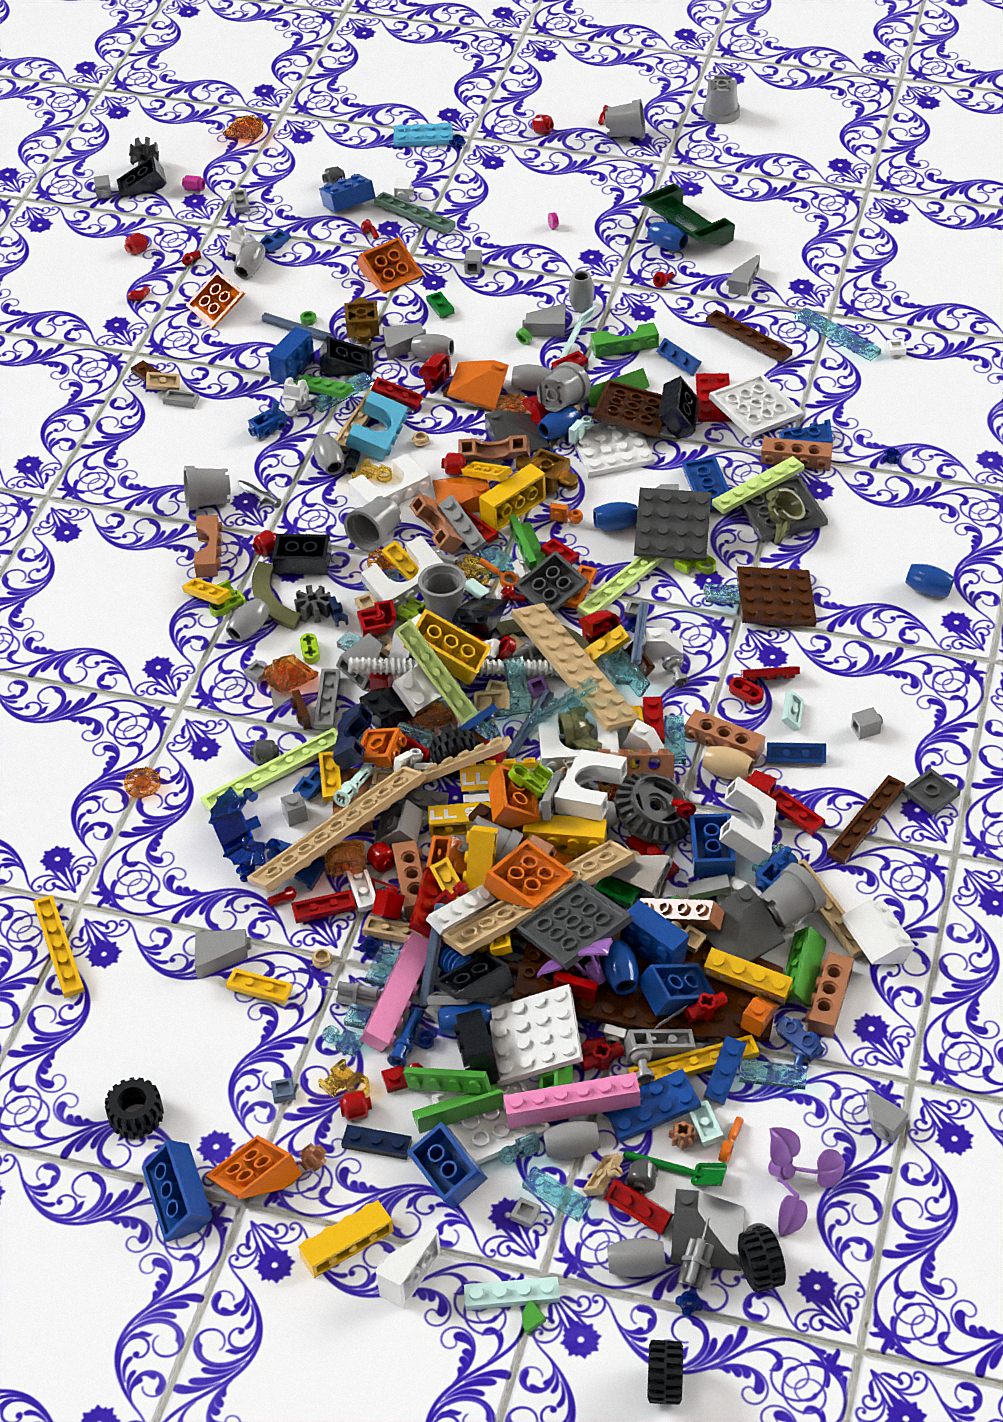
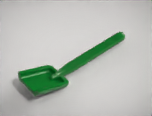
(704, 1174)

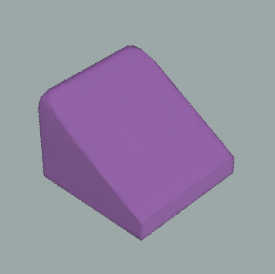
(537, 686)

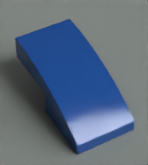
(276, 240)
(310, 785)

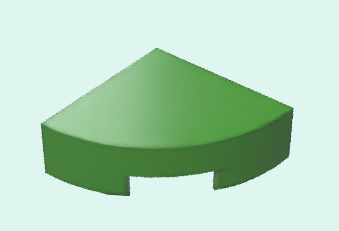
(532, 1317)

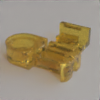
(370, 470)
(472, 571)
(343, 1076)

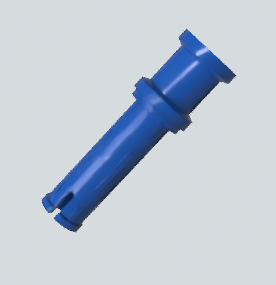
(403, 1044)

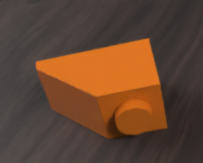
(758, 1015)

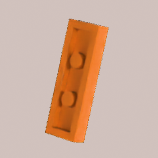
(590, 574)

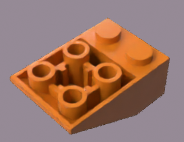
(447, 847)

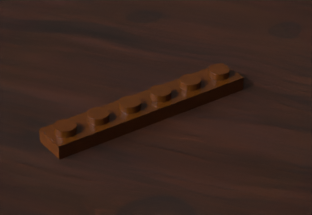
(749, 335)
(865, 820)

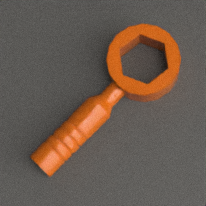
(507, 574)
(727, 1146)

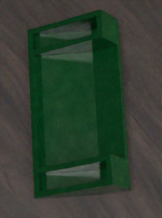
(669, 204)

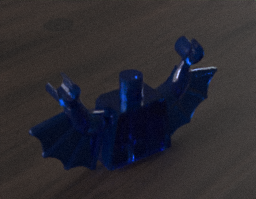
(235, 830)

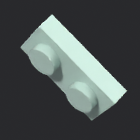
(792, 710)
(706, 1124)

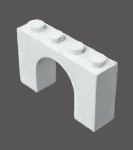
(412, 478)
(386, 589)
(553, 751)
(589, 767)
(761, 811)

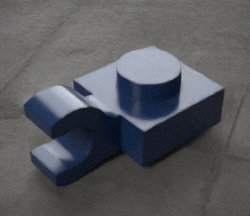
(337, 611)

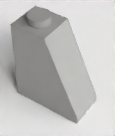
(546, 322)
(399, 338)
(366, 647)
(645, 873)
(219, 950)

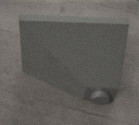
(506, 423)
(552, 582)
(746, 927)
(723, 1229)

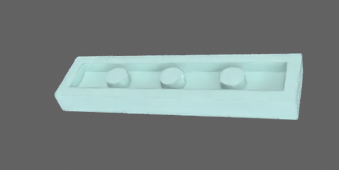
(511, 1293)

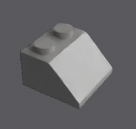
(400, 824)

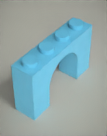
(378, 442)

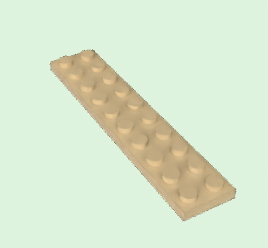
(574, 665)
(336, 829)
(504, 916)

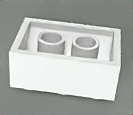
(878, 933)

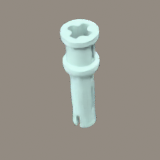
(350, 788)

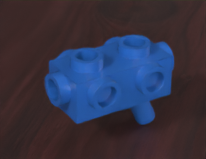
(267, 422)
(771, 871)
(803, 1043)

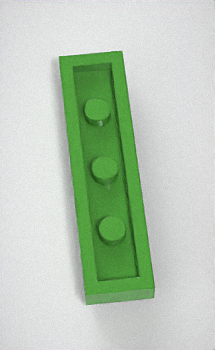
(326, 386)
(447, 1080)

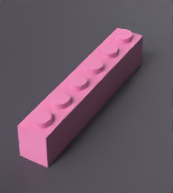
(396, 994)
(572, 1100)

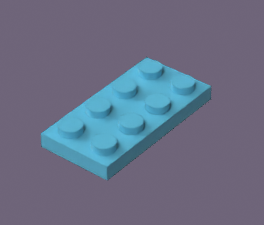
(422, 134)

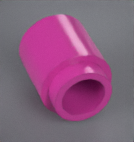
(193, 183)

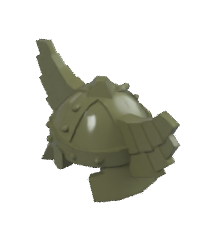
(784, 509)
(577, 729)

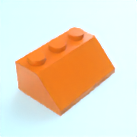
(509, 802)

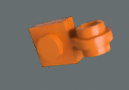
(561, 513)

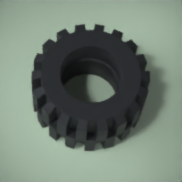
(451, 744)
(138, 1121)
(761, 1259)
(665, 1372)

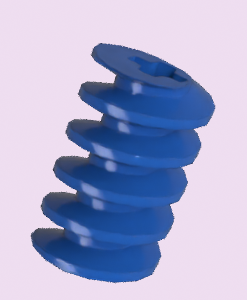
(450, 958)

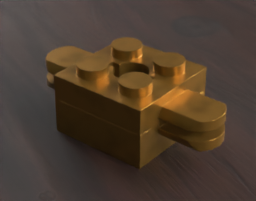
(361, 320)
(555, 468)

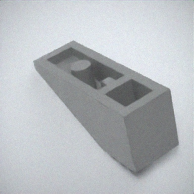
(743, 277)
(662, 1041)

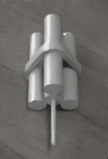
(528, 651)
(356, 994)
(696, 1261)

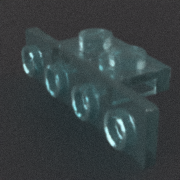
(623, 672)

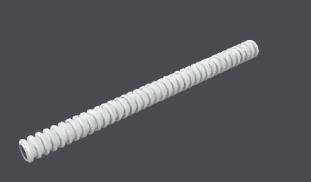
(403, 666)

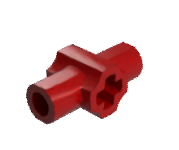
(706, 1006)
(602, 1056)

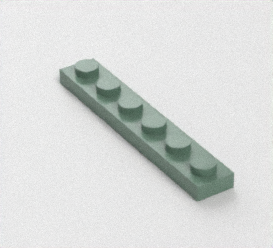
(414, 212)

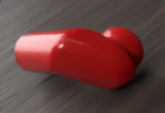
(189, 257)
(138, 295)
(287, 895)
(588, 1045)

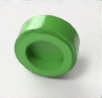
(308, 318)
(523, 336)

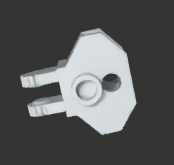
(237, 240)
(294, 396)

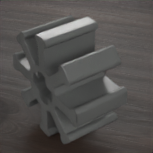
(141, 152)
(312, 603)

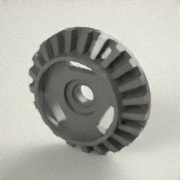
(642, 819)

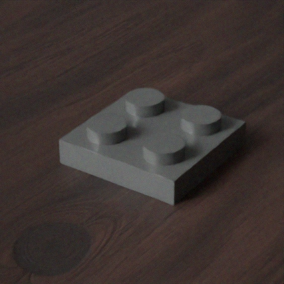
(931, 791)

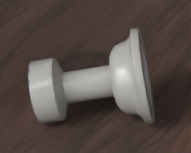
(674, 664)
(641, 1056)

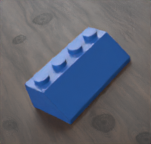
(176, 1190)

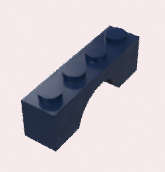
(347, 749)

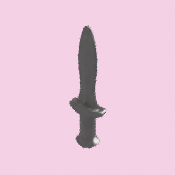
(264, 496)

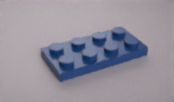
(705, 476)
(660, 1103)

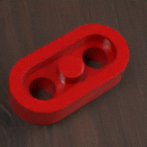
(506, 647)
(746, 690)

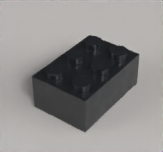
(679, 407)
(302, 554)
(476, 1044)

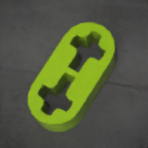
(306, 649)

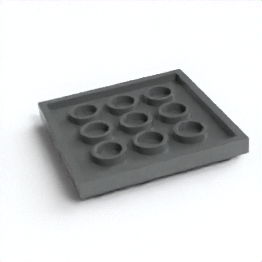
(756, 511)
(672, 524)
(573, 922)

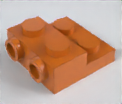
(382, 746)

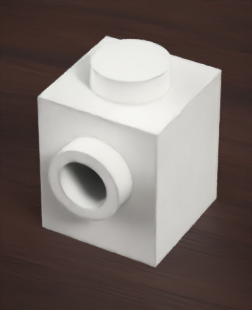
(403, 189)

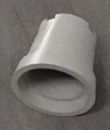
(721, 100)
(626, 120)
(574, 387)
(205, 487)
(372, 523)
(442, 589)
(506, 840)
(793, 896)

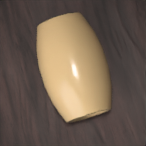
(727, 762)

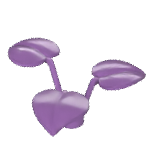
(593, 968)
(783, 1147)

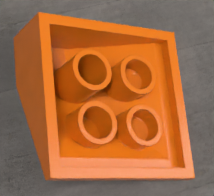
(389, 265)
(215, 299)
(478, 382)
(463, 488)
(526, 876)
(255, 1169)

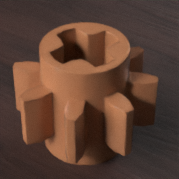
(682, 1135)
(312, 1157)

